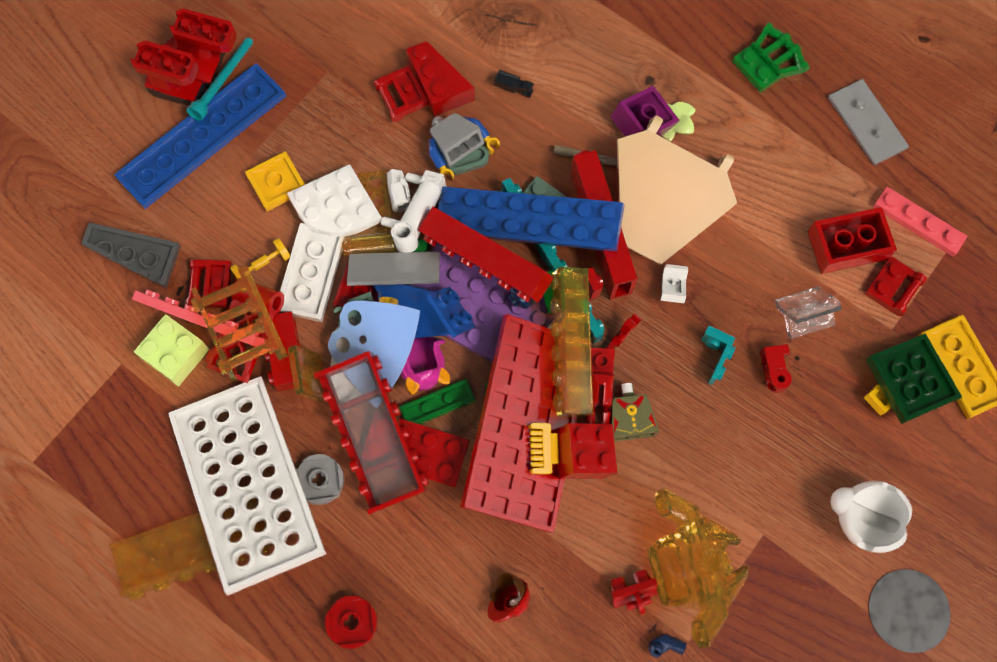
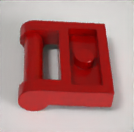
(407, 89)
(216, 277)
(888, 282)

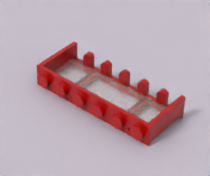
(372, 431)

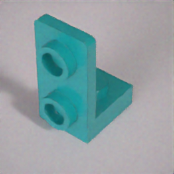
(717, 340)

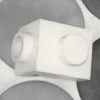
(674, 283)

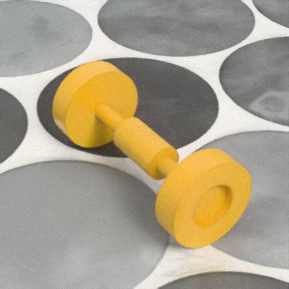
(264, 260)

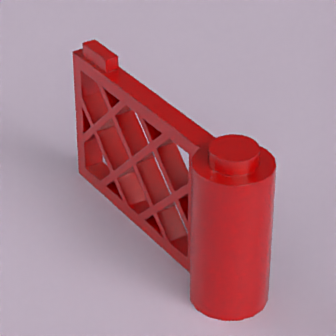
(273, 301)

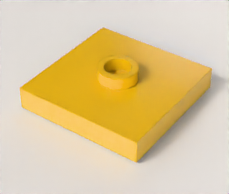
(274, 180)

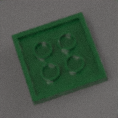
(913, 378)

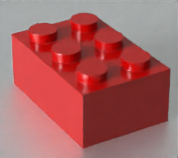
(851, 240)

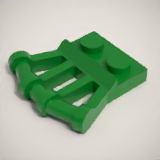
(760, 68)

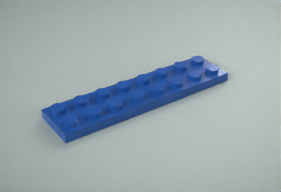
(196, 141)
(536, 217)

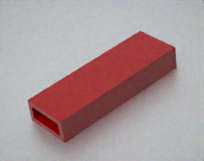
(617, 266)

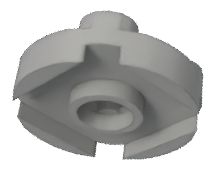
(328, 468)

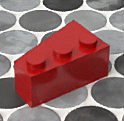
(438, 79)

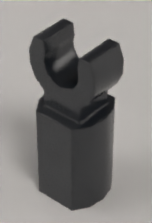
(513, 83)

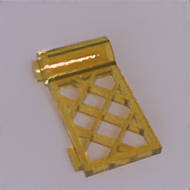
(374, 239)

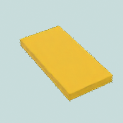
(966, 364)

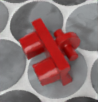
(636, 595)

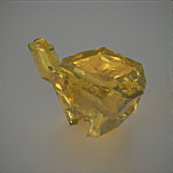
(694, 566)

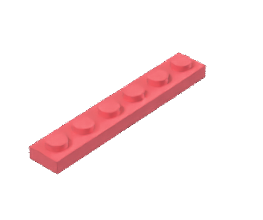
(188, 313)

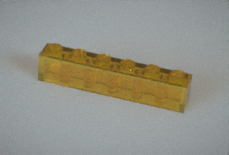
(572, 342)

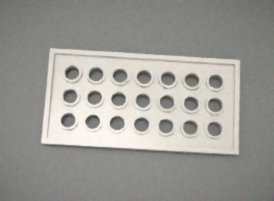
(285, 477)

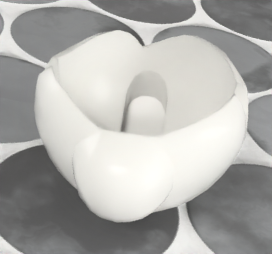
(873, 515)

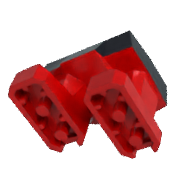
(187, 61)

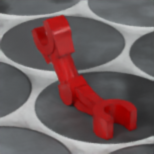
(626, 328)

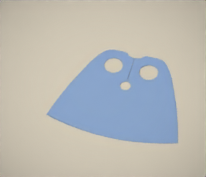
(388, 332)

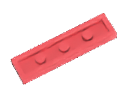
(921, 222)

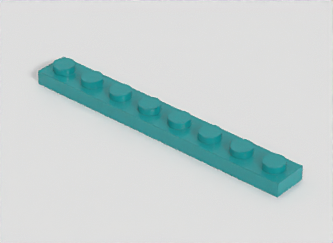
(549, 256)

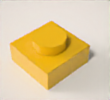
(878, 400)

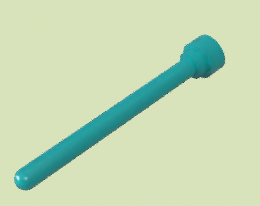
(198, 108)

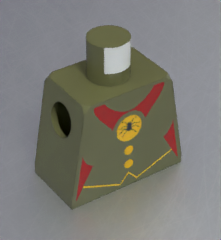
(632, 415)

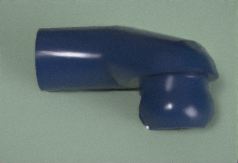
(664, 643)

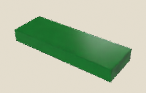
(438, 403)

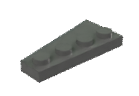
(139, 253)

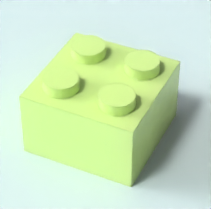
(171, 350)

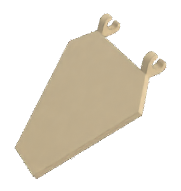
(667, 193)

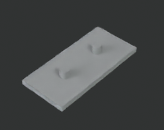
(868, 122)
(393, 268)

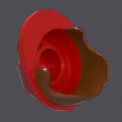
(509, 598)

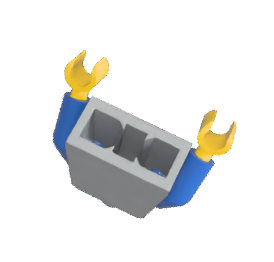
(455, 139)

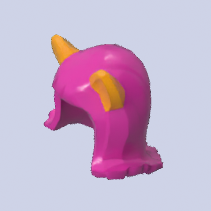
(425, 365)

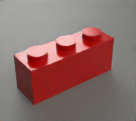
(281, 372)

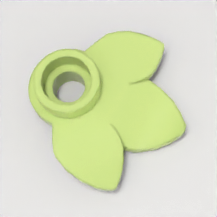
(685, 125)

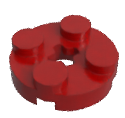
(340, 613)

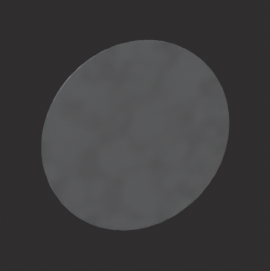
(909, 611)

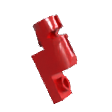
(602, 382)

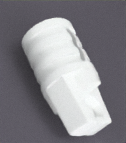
(398, 190)

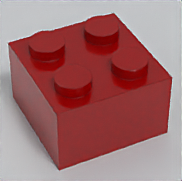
(586, 451)

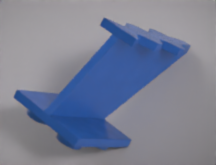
(439, 310)

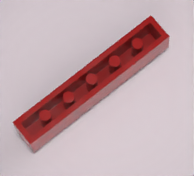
(486, 255)

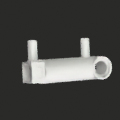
(405, 231)

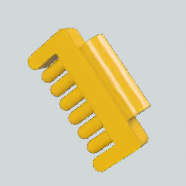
(548, 448)

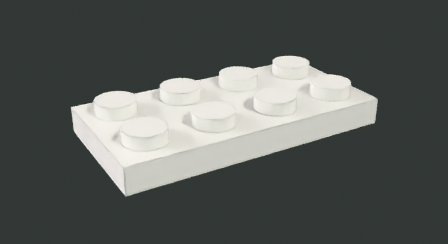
(311, 273)

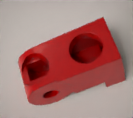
(774, 367)

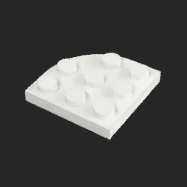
(335, 204)

